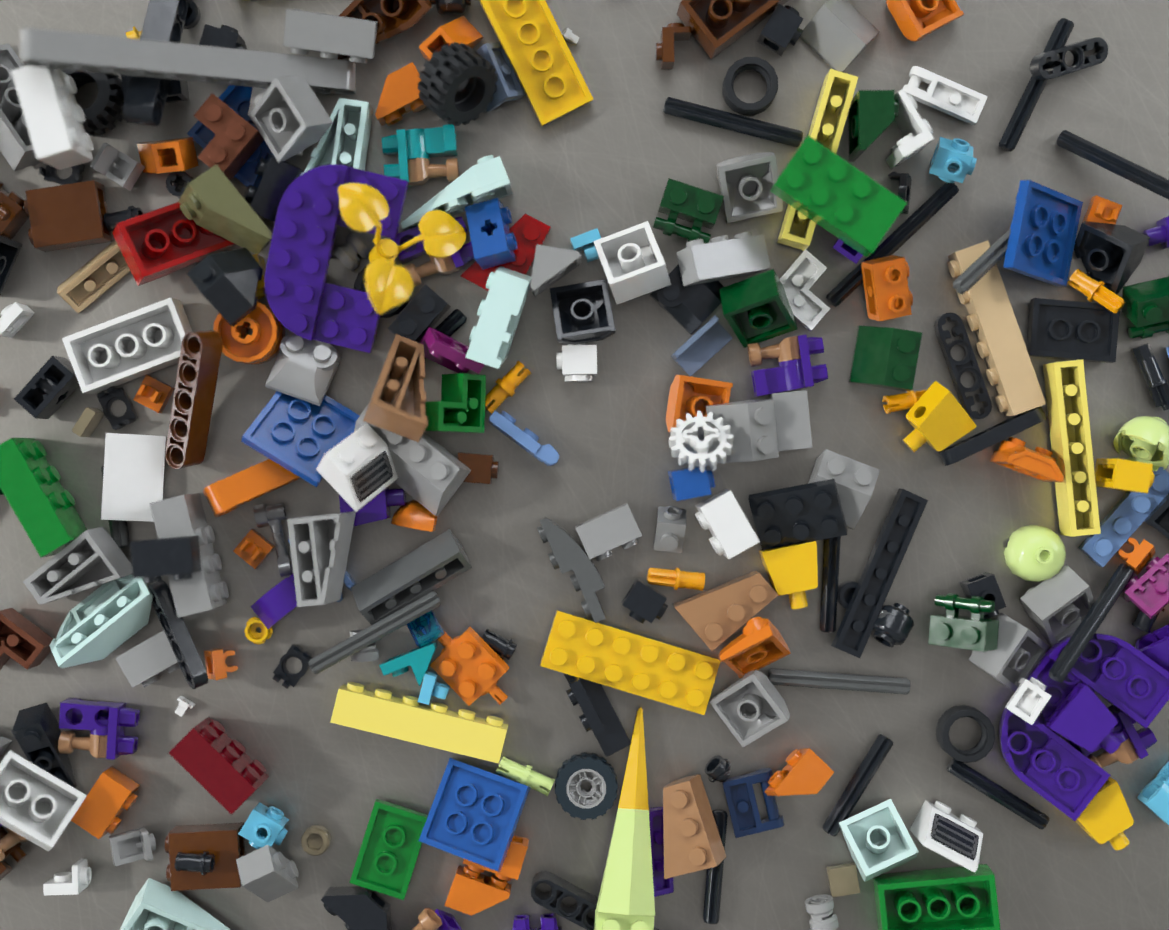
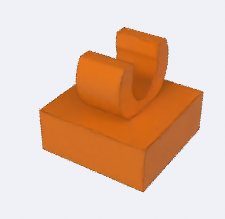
(1102, 211)
(153, 393)
(254, 548)
(1139, 556)
(216, 664)

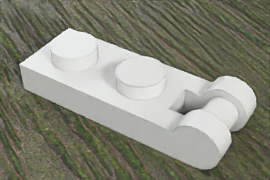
(945, 95)

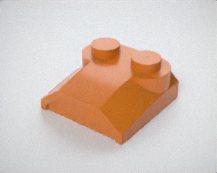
(922, 17)
(693, 395)
(1030, 462)
(754, 648)

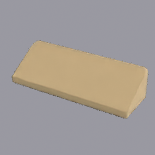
(94, 278)

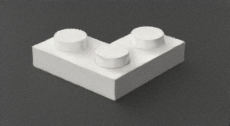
(796, 282)

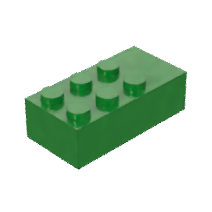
(838, 196)
(38, 496)
(937, 899)

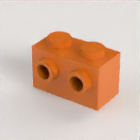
(887, 287)

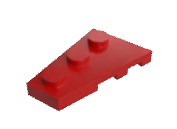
(528, 234)

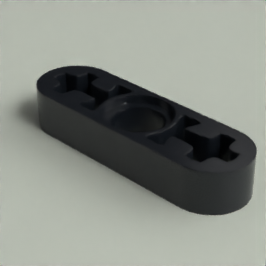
(1058, 56)

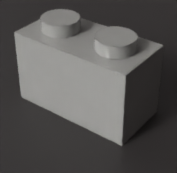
(792, 420)
(608, 532)
(147, 660)
(267, 873)

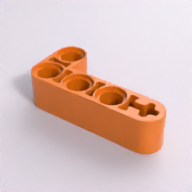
(246, 485)

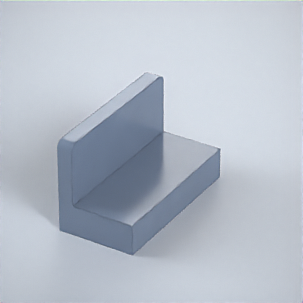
(508, 84)
(701, 346)

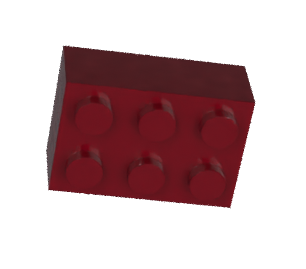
(219, 764)

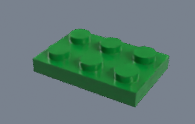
(389, 849)

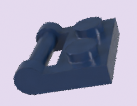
(743, 804)

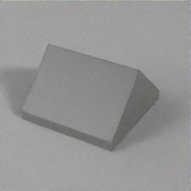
(838, 33)
(551, 265)

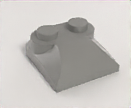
(747, 186)
(304, 368)
(751, 707)

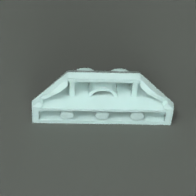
(102, 622)

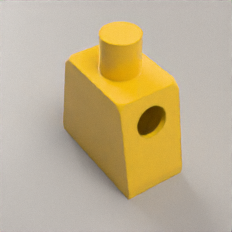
(937, 420)
(792, 571)
(1107, 816)

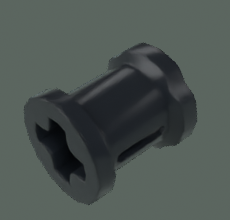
(177, 178)

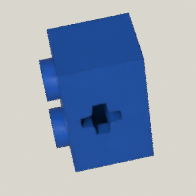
(491, 233)
(690, 484)

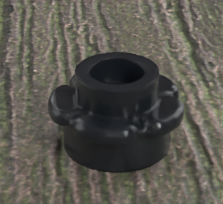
(718, 769)

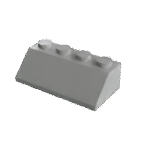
(14, 133)
(422, 467)

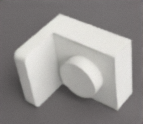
(14, 318)
(1028, 699)
(69, 882)

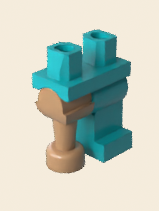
(414, 154)

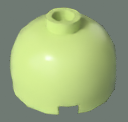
(1145, 441)
(1035, 553)

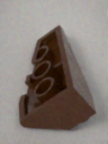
(391, 15)

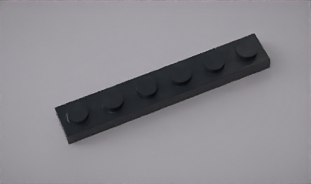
(879, 572)

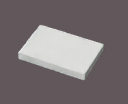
(132, 476)

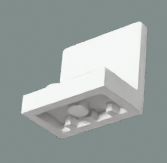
(916, 131)

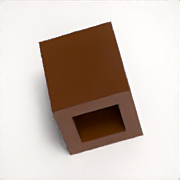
(482, 467)

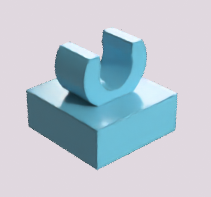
(585, 243)
(431, 688)

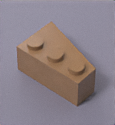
(399, 392)
(725, 608)
(689, 829)

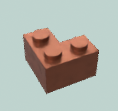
(233, 140)
(22, 640)

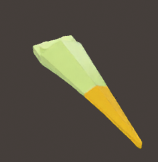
(627, 882)

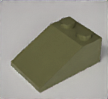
(223, 211)

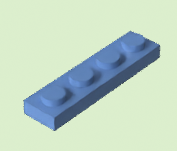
(1124, 520)

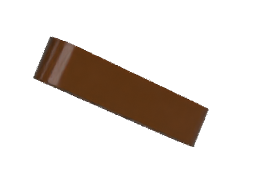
(193, 398)

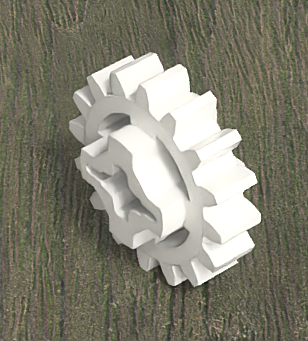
(700, 441)

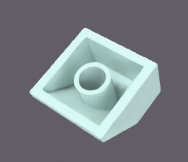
(878, 840)

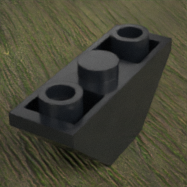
(358, 908)

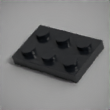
(1072, 330)
(798, 514)

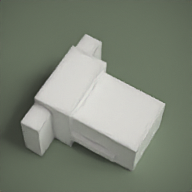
(569, 36)
(184, 705)

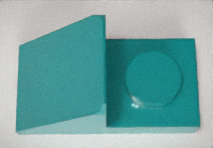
(418, 659)

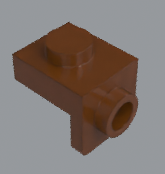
(665, 49)

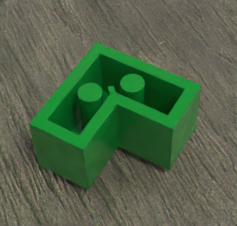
(460, 405)

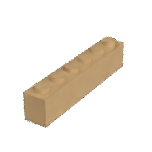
(998, 336)

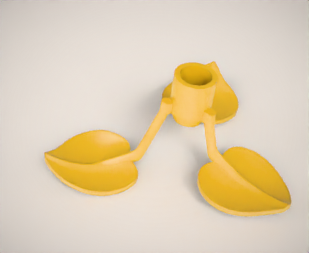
(386, 283)

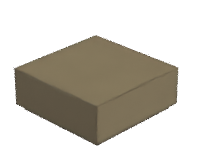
(88, 422)
(843, 879)

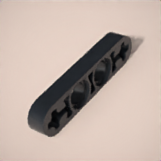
(968, 364)
(992, 435)
(178, 635)

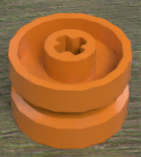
(254, 348)

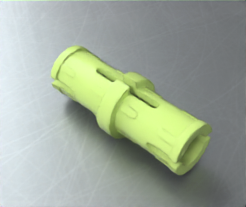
(525, 775)

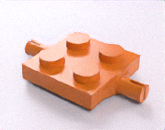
(470, 666)

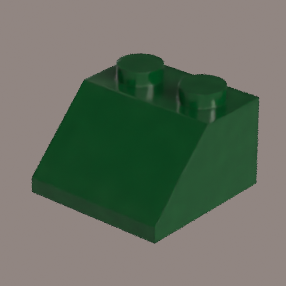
(868, 118)
(757, 308)
(885, 357)

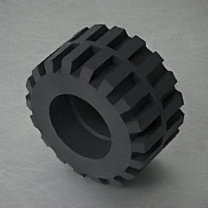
(457, 84)
(108, 102)

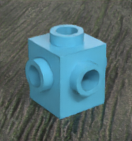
(952, 160)
(264, 826)

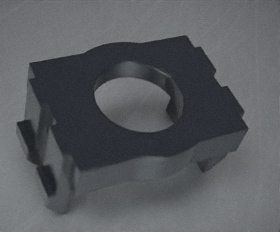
(50, 174)
(904, 188)
(106, 401)
(281, 671)

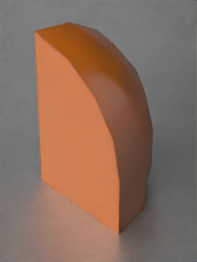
(414, 516)

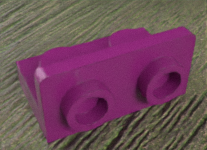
(448, 352)
(1151, 590)

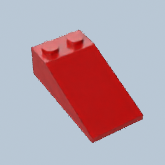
(164, 243)

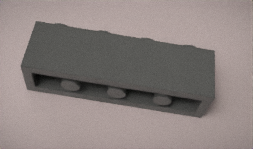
(411, 577)

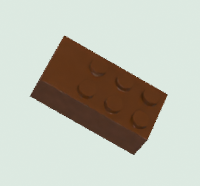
(722, 22)

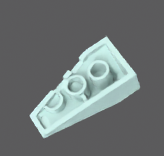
(477, 184)
(164, 909)

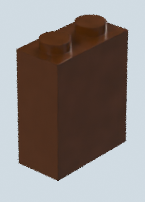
(67, 216)
(218, 839)

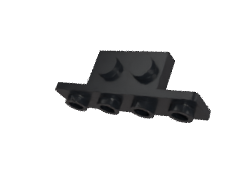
(598, 714)

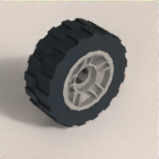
(582, 802)

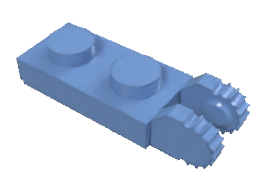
(525, 439)

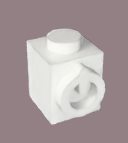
(577, 362)

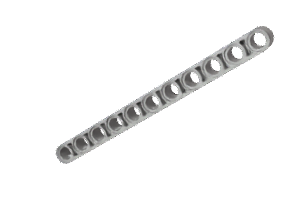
(180, 61)

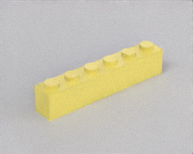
(827, 130)
(1072, 448)
(419, 722)

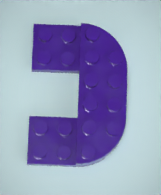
(302, 256)
(1049, 762)

